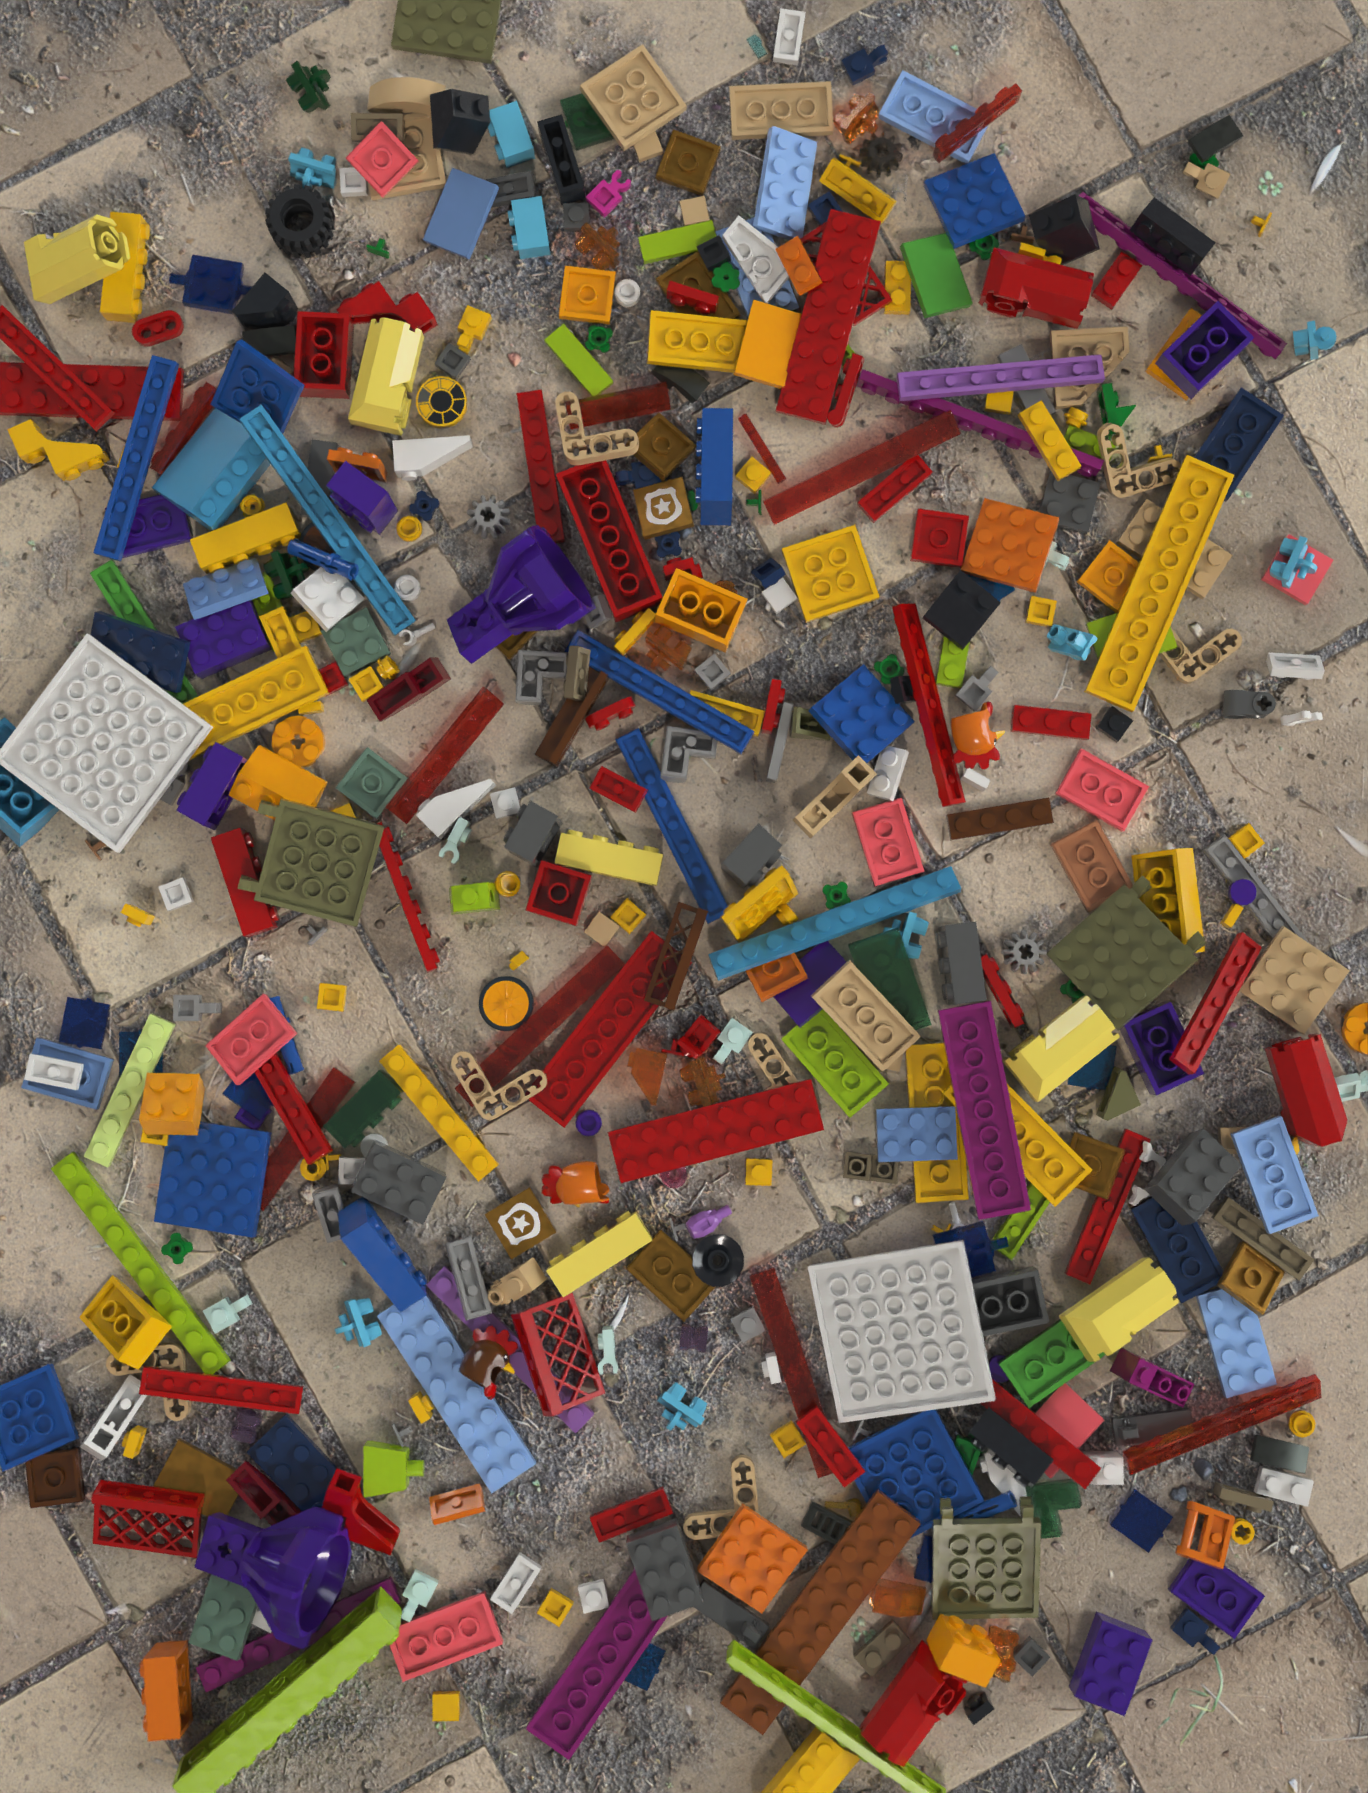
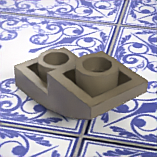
(867, 1168)

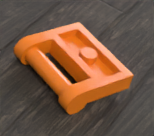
(1213, 1537)

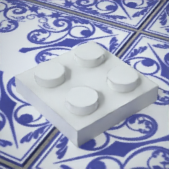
(327, 597)

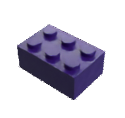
(1204, 350)
(361, 498)
(224, 639)
(210, 787)
(1151, 1041)
(1110, 1663)

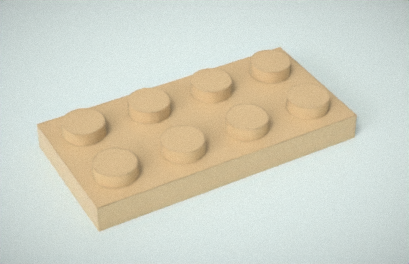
(789, 106)
(1210, 562)
(865, 1015)

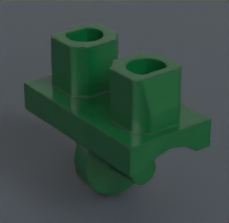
(314, 82)
(289, 572)

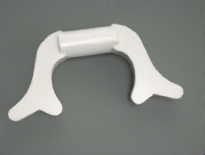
(1301, 717)
(1147, 1155)

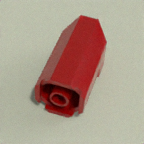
(1035, 288)
(1307, 1090)
(911, 1706)

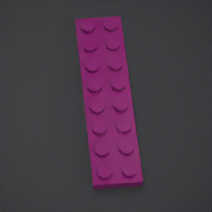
(984, 1110)
(596, 1671)

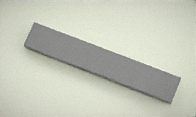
(1234, 867)

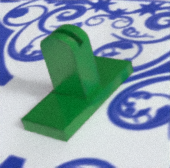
(378, 250)
(756, 502)

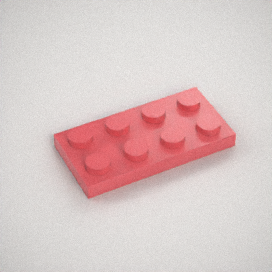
(445, 1636)

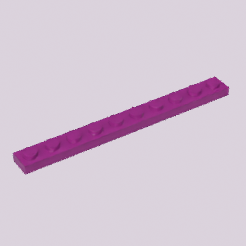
(1193, 286)
(970, 420)

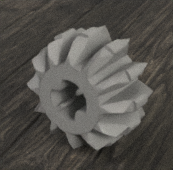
(498, 512)
(1033, 950)

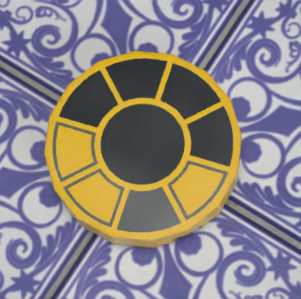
(441, 402)

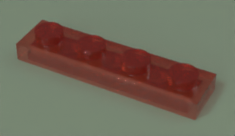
(983, 117)
(622, 404)
(190, 421)

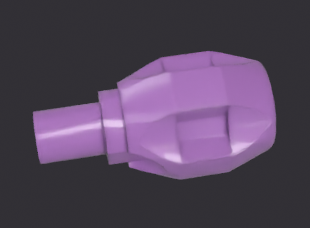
(706, 1221)

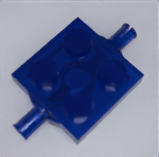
(212, 284)
(977, 1245)

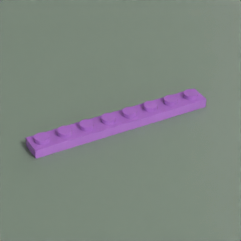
(1000, 377)
(445, 1289)

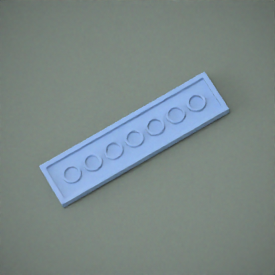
(472, 1418)

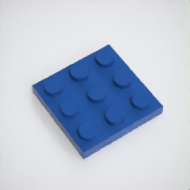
(974, 200)
(256, 381)
(861, 715)
(33, 1417)

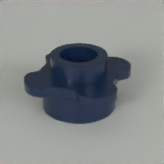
(425, 513)
(674, 549)

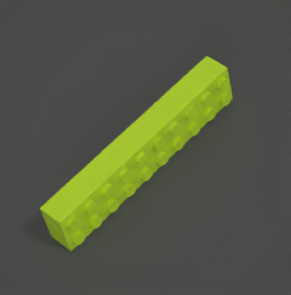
(290, 1695)

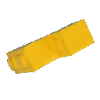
(65, 457)

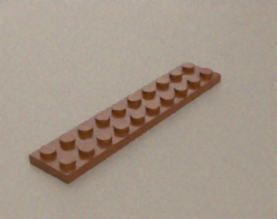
(825, 1605)

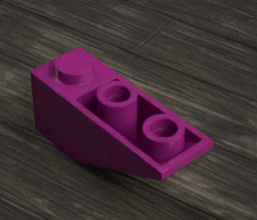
(1151, 1377)

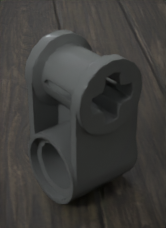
(1242, 704)

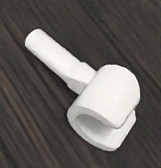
(415, 634)
(955, 1218)

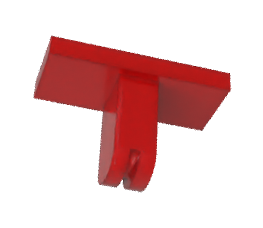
(673, 1049)

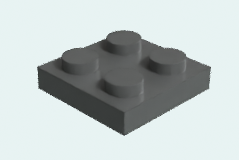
(1071, 501)

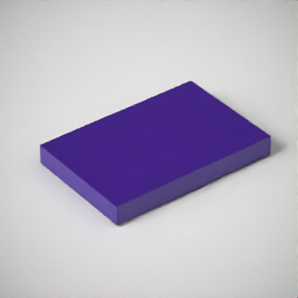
(157, 526)
(819, 966)
(1217, 1595)

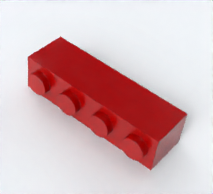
(237, 859)

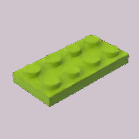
(835, 1062)

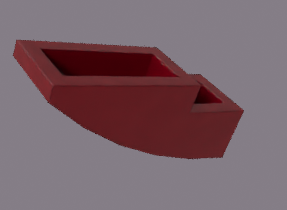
(408, 688)
(262, 1494)

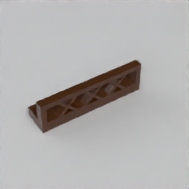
(570, 721)
(687, 954)

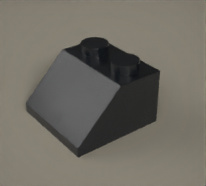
(458, 120)
(1065, 229)
(265, 306)
(961, 610)

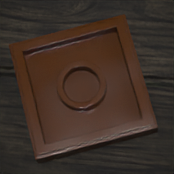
(55, 1478)

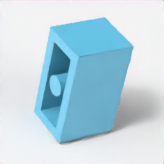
(511, 135)
(530, 227)

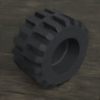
(293, 202)

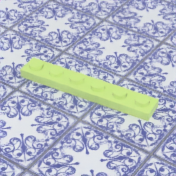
(129, 1090)

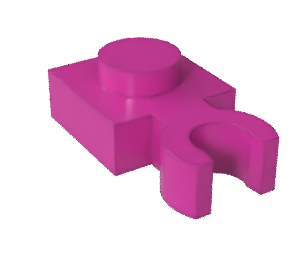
(606, 196)

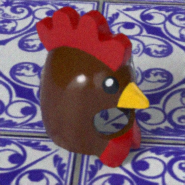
(488, 1358)

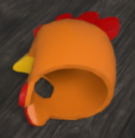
(974, 739)
(575, 1184)

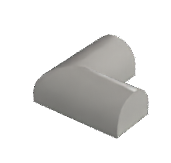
(532, 668)
(681, 744)
(328, 1204)

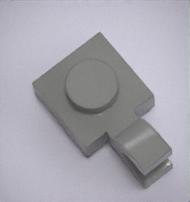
(976, 691)
(191, 1007)

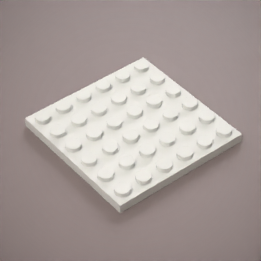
(103, 743)
(901, 1332)

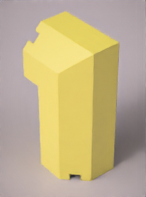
(74, 258)
(386, 376)
(1061, 1048)
(1119, 1309)

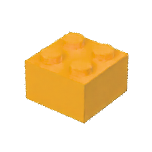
(172, 1104)
(963, 1650)

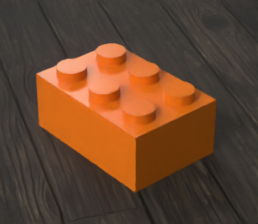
(166, 1690)

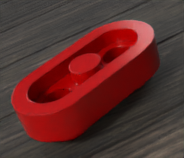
(159, 329)
(601, 718)

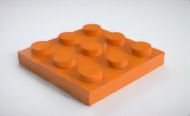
(1010, 545)
(752, 1558)

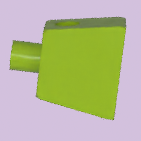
(473, 898)
(387, 1468)

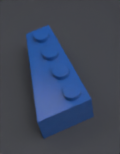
(715, 466)
(381, 1254)

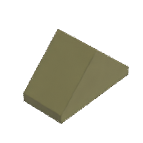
(806, 726)
(1118, 1096)

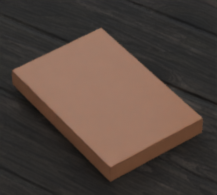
(1091, 865)

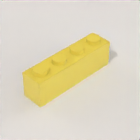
(609, 859)
(599, 1253)

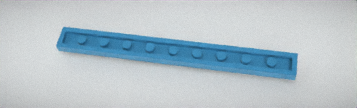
(326, 518)
(834, 923)

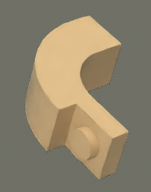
(402, 95)
(835, 796)

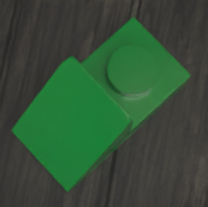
(1109, 413)

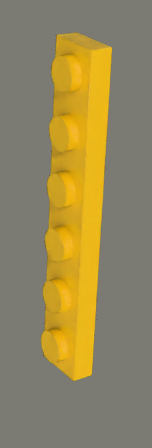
(439, 1112)

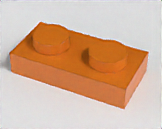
(798, 265)
(457, 1504)

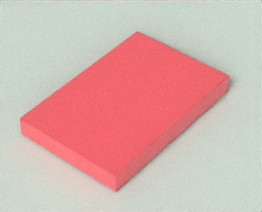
(1101, 790)
(887, 842)
(251, 1039)
(1069, 1417)

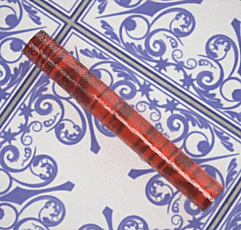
(762, 448)

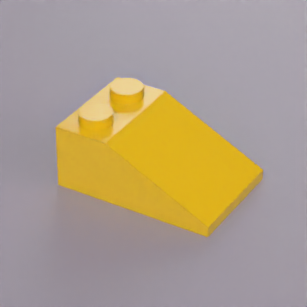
(125, 1323)

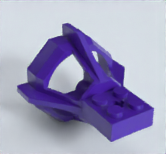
(529, 591)
(276, 1565)

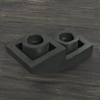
(1215, 138)
(272, 340)
(685, 380)
(1279, 1453)

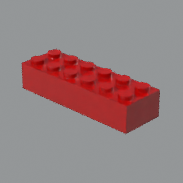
(609, 539)

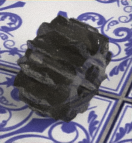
(880, 164)

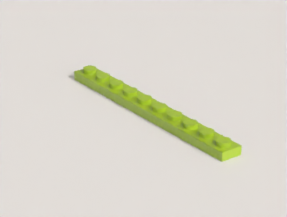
(140, 1264)
(825, 1718)

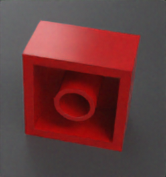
(559, 893)

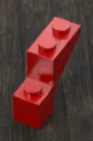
(376, 304)
(363, 1521)

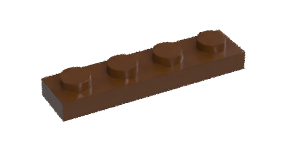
(999, 819)

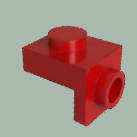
(685, 565)
(698, 1038)

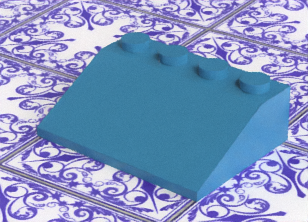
(213, 471)
(21, 808)

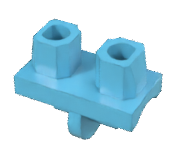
(312, 171)
(1309, 340)
(1296, 551)
(1070, 642)
(911, 925)
(355, 1311)
(672, 1400)

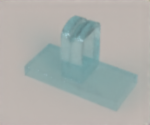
(756, 45)

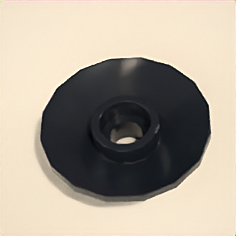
(727, 1270)

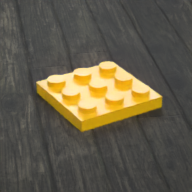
(830, 573)
(759, 903)

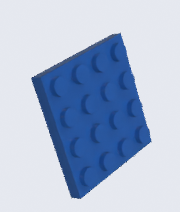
(214, 1179)
(916, 1467)

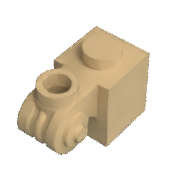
(516, 1283)

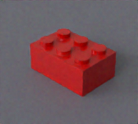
(324, 354)

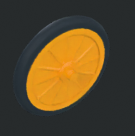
(506, 1003)

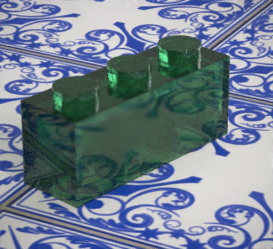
(364, 1109)

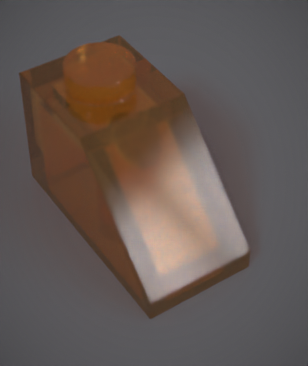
(648, 1071)
(897, 1598)

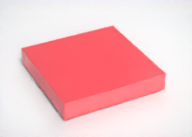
(382, 159)
(1301, 589)

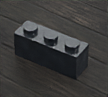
(561, 159)
(1172, 236)
(1009, 1448)

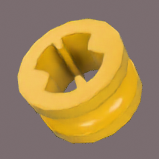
(1248, 1537)

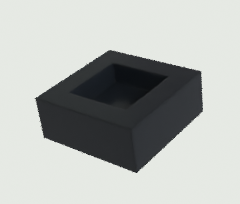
(713, 253)
(902, 690)
(1114, 724)
(978, 1707)

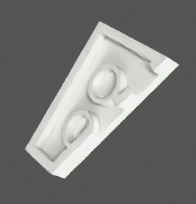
(756, 258)

